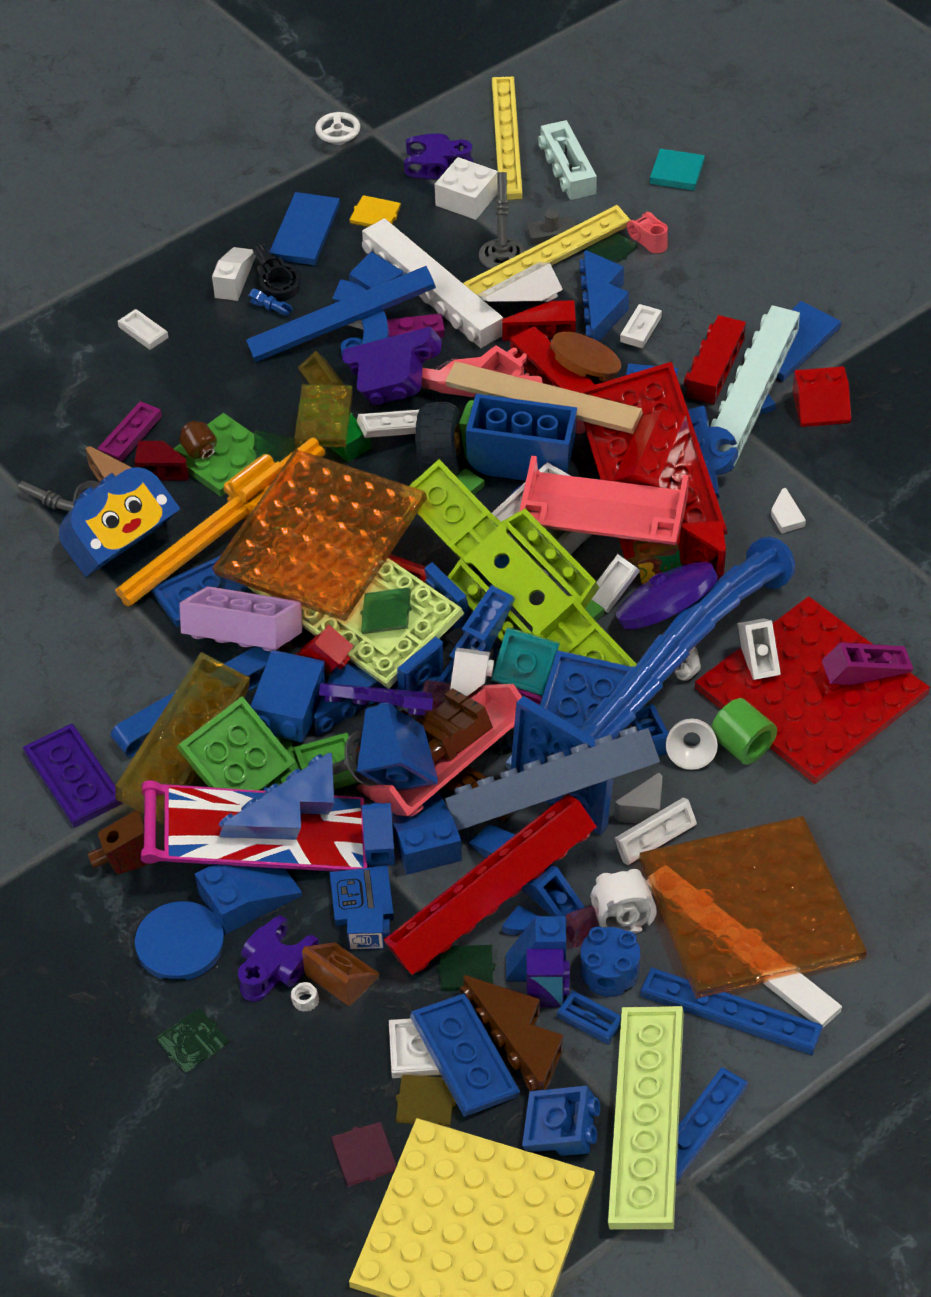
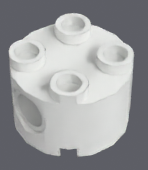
(623, 901)

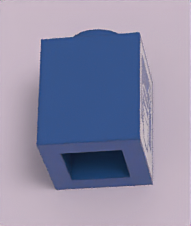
(366, 928)

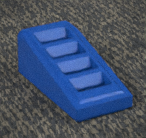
(656, 727)

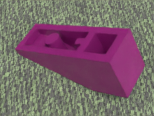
(865, 662)

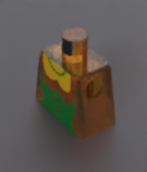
(654, 558)

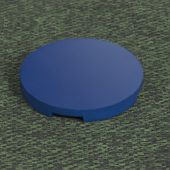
(179, 940)

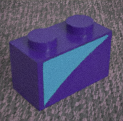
(547, 976)

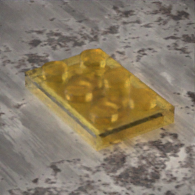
(324, 414)

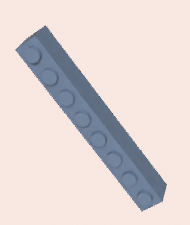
(550, 780)

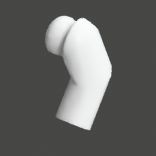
(689, 668)

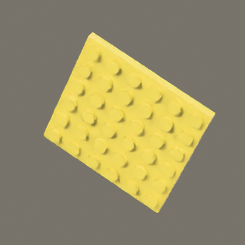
(471, 1220)

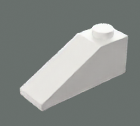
(232, 273)

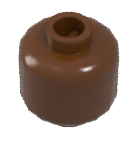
(198, 440)

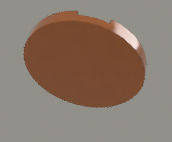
(585, 355)

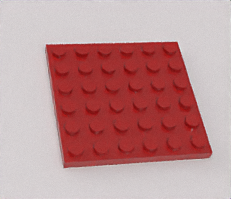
(814, 719)

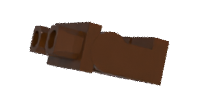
(454, 725)

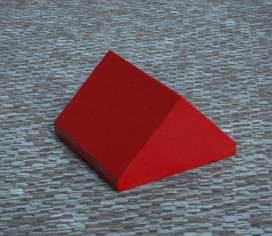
(703, 544)

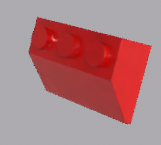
(654, 449)

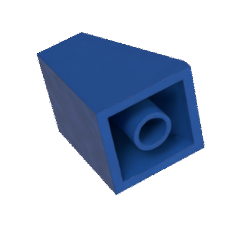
(289, 694)
(395, 750)

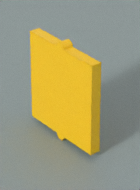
(372, 210)

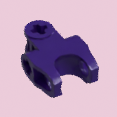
(435, 156)
(270, 960)

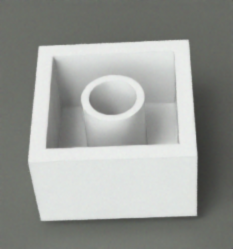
(466, 188)

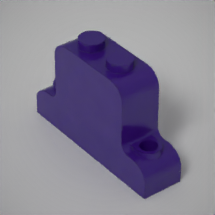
(393, 365)

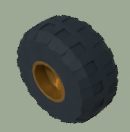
(439, 436)

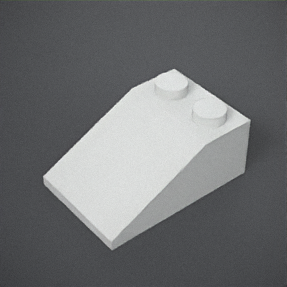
(531, 284)

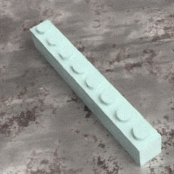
(757, 375)

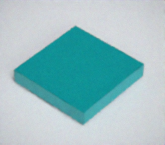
(677, 169)
(525, 661)

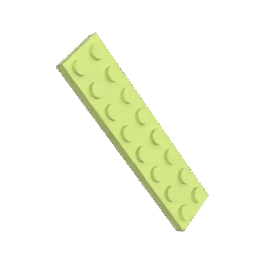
(646, 1119)

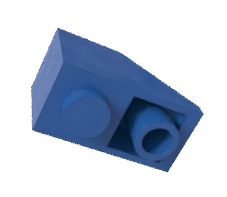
(378, 834)

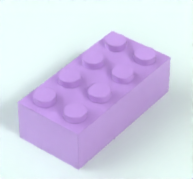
(241, 618)

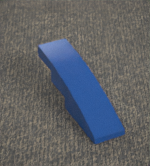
(482, 626)

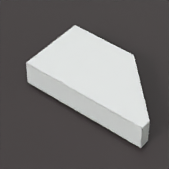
(786, 513)

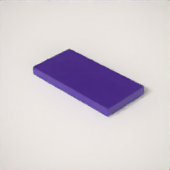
(72, 775)

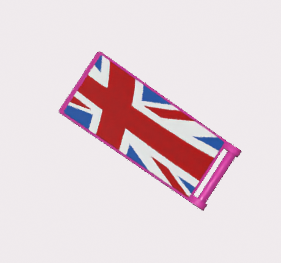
(193, 832)

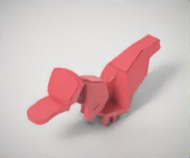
(495, 360)

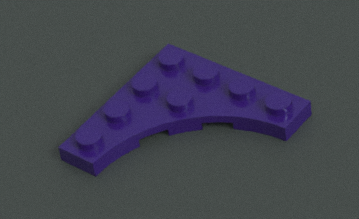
(415, 701)

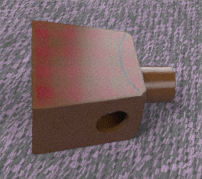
(121, 844)

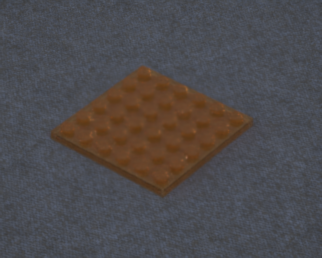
(320, 534)
(751, 906)

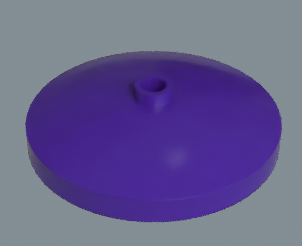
(666, 595)

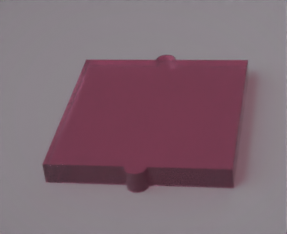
(364, 1153)

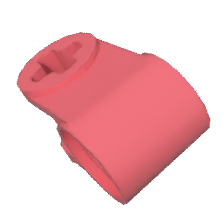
(649, 232)

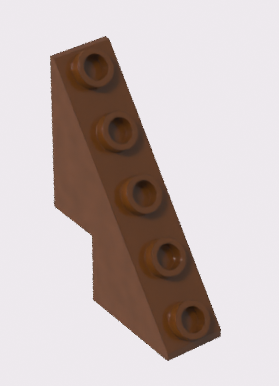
(512, 1026)

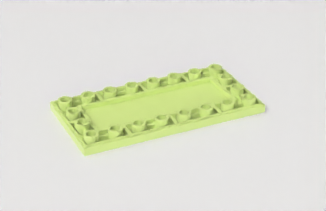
(384, 652)

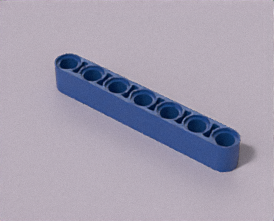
(133, 731)

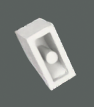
(759, 648)
(470, 670)

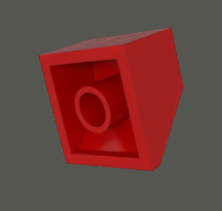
(822, 396)

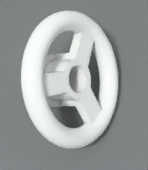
(337, 133)

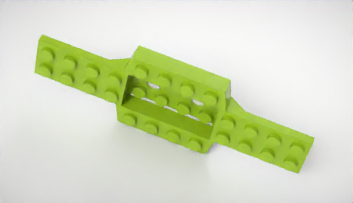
(481, 537)

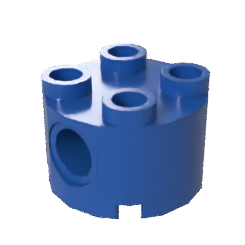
(610, 960)

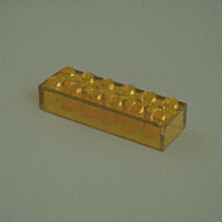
(199, 698)

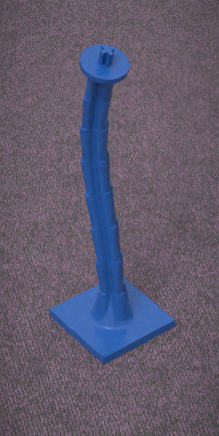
(542, 733)

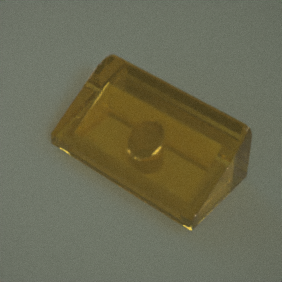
(318, 371)

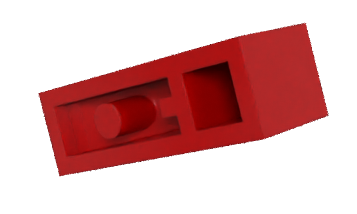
(547, 318)
(329, 647)

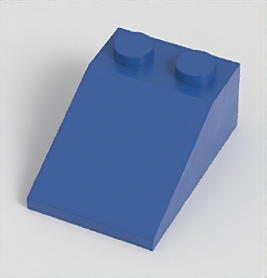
(427, 837)
(244, 892)

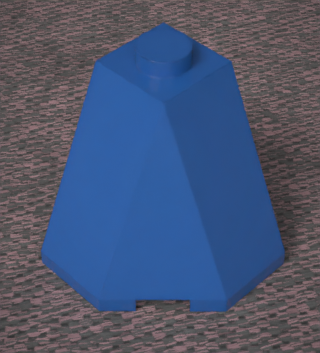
(541, 933)

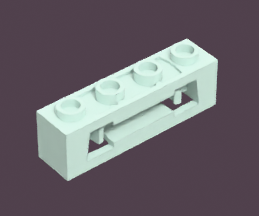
(554, 140)

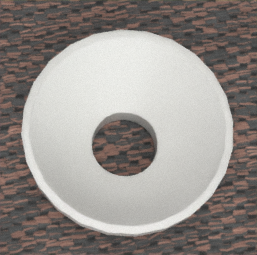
(691, 756)

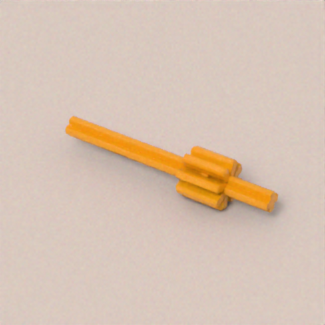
(244, 493)

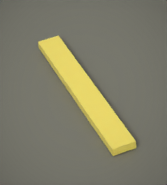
(507, 134)
(555, 248)

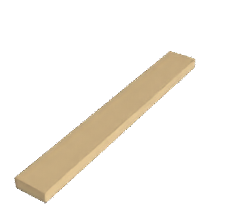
(589, 408)

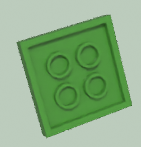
(230, 456)
(236, 750)

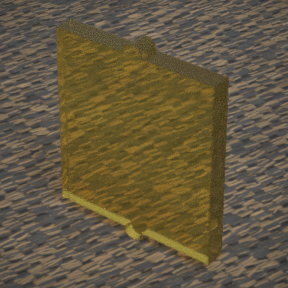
(424, 1099)

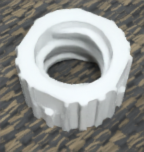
(301, 989)

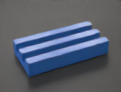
(588, 1021)

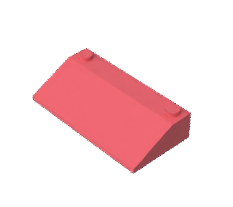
(605, 506)
(501, 708)

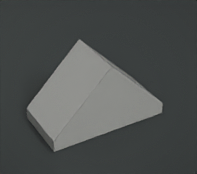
(640, 802)

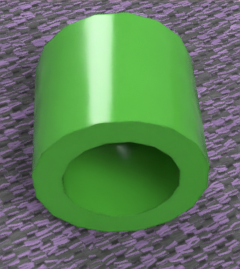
(744, 731)

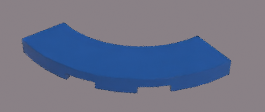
(375, 325)

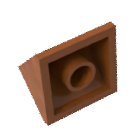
(338, 971)

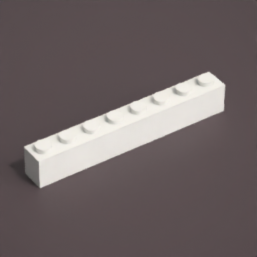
(450, 297)

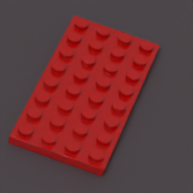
(652, 391)

